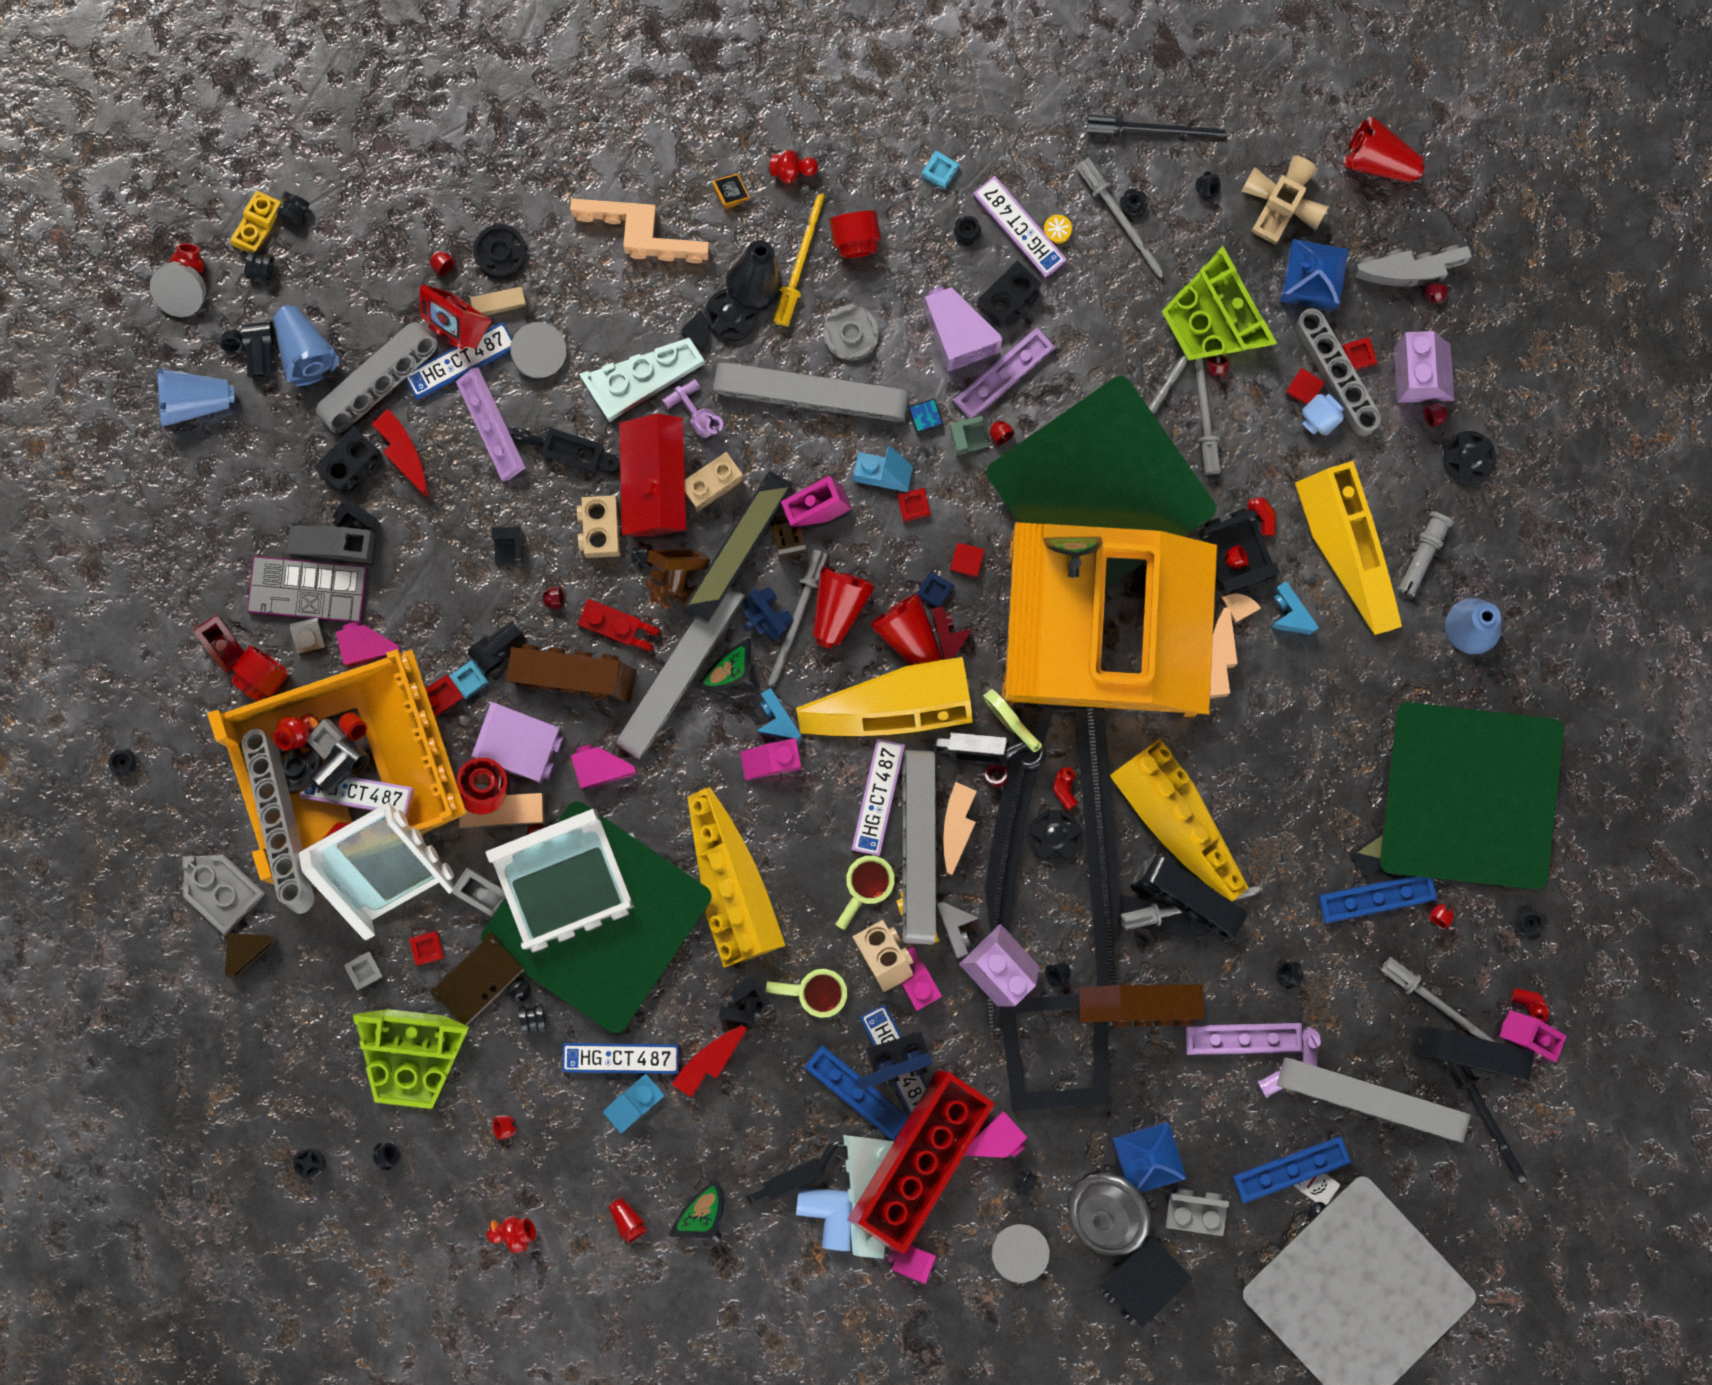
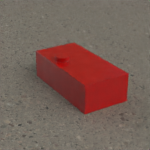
(652, 476)

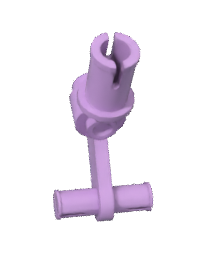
(704, 420)
(1311, 1042)

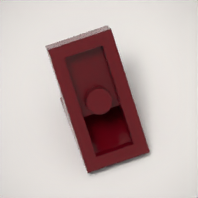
(219, 642)
(949, 643)

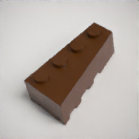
(571, 672)
(1142, 1004)

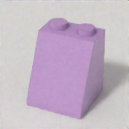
(958, 329)
(1423, 368)
(518, 743)
(1002, 968)

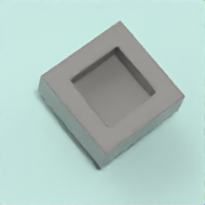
(307, 635)
(325, 737)
(363, 971)

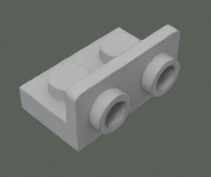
(1196, 1213)

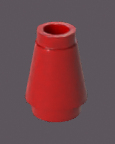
(627, 1221)

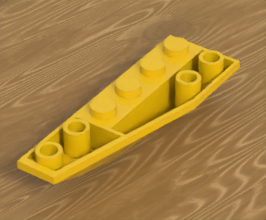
(1349, 541)
(894, 703)
(1179, 817)
(740, 905)

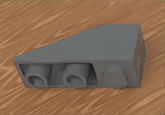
(332, 543)

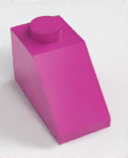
(816, 503)
(362, 645)
(771, 759)
(599, 767)
(921, 987)
(1532, 1035)
(998, 1139)
(914, 1263)

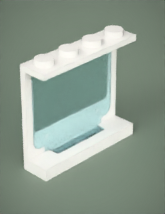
(373, 867)
(561, 880)

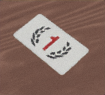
(1319, 1188)

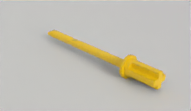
(790, 294)

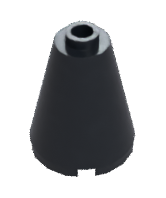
(754, 275)

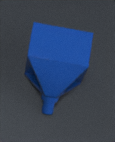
(1314, 275)
(1149, 1157)

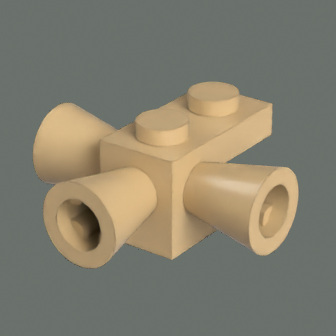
(1284, 199)

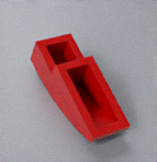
(402, 450)
(709, 1060)

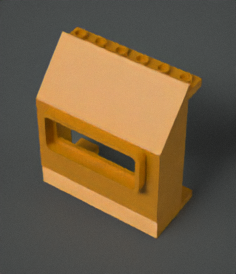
(1059, 622)
(399, 734)

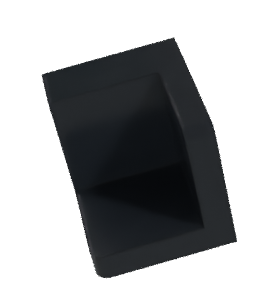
(508, 545)

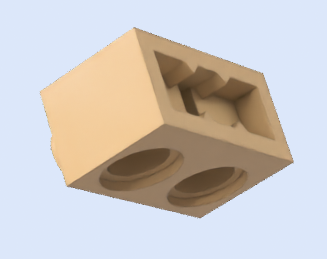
(712, 482)
(606, 526)
(883, 955)

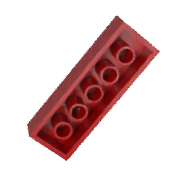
(920, 1161)

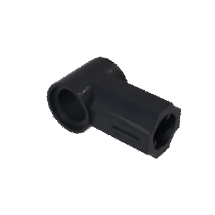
(257, 340)
(491, 651)
(344, 760)

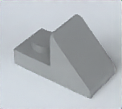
(479, 891)
(953, 919)

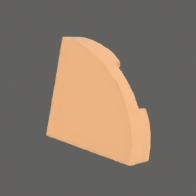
(1240, 606)

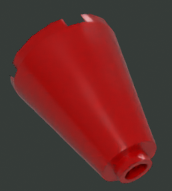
(1382, 153)
(838, 605)
(908, 631)

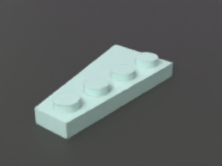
(631, 382)
(862, 1163)

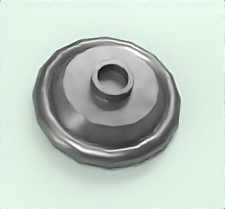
(1109, 1214)

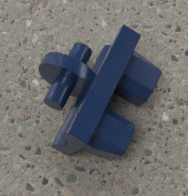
(762, 617)

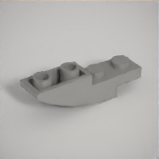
(1402, 270)

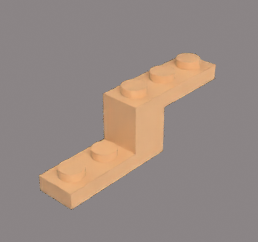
(639, 230)

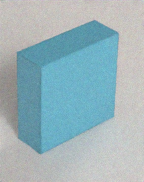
(940, 169)
(469, 679)

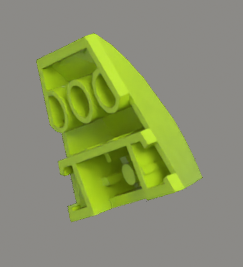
(1216, 313)
(408, 1054)

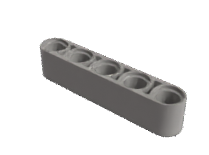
(1337, 358)
(376, 377)

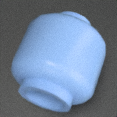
(1322, 414)

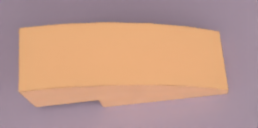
(1223, 654)
(516, 810)
(956, 826)

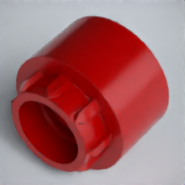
(855, 233)
(258, 674)
(485, 772)

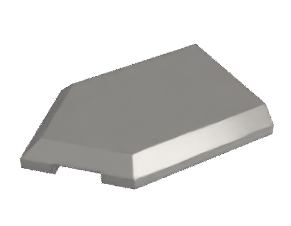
(219, 890)

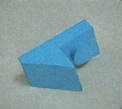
(885, 472)
(1298, 618)
(782, 725)
(633, 1103)

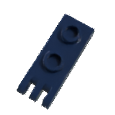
(888, 1070)

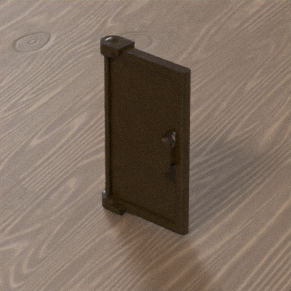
(484, 971)

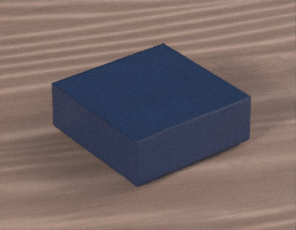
(935, 590)

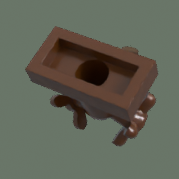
(674, 582)

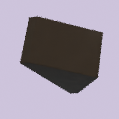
(788, 539)
(244, 950)

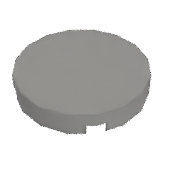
(177, 289)
(851, 332)
(538, 350)
(1020, 1253)

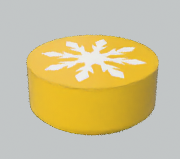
(1058, 229)

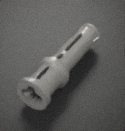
(1430, 542)

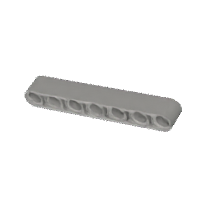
(810, 392)
(676, 677)
(285, 829)
(919, 847)
(1373, 1100)

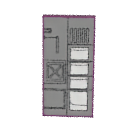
(307, 589)

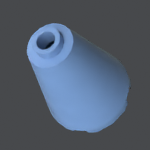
(302, 347)
(190, 396)
(1473, 626)

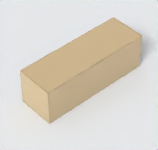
(499, 301)

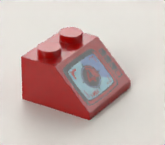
(452, 317)

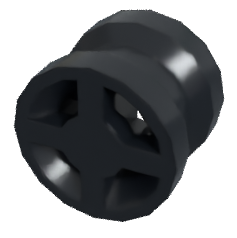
(292, 208)
(259, 266)
(532, 1019)
(303, 1163)

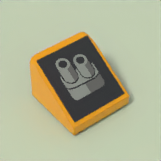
(730, 191)

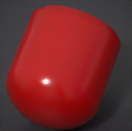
(352, 726)

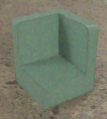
(968, 435)

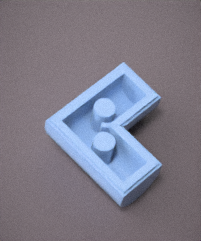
(834, 1208)

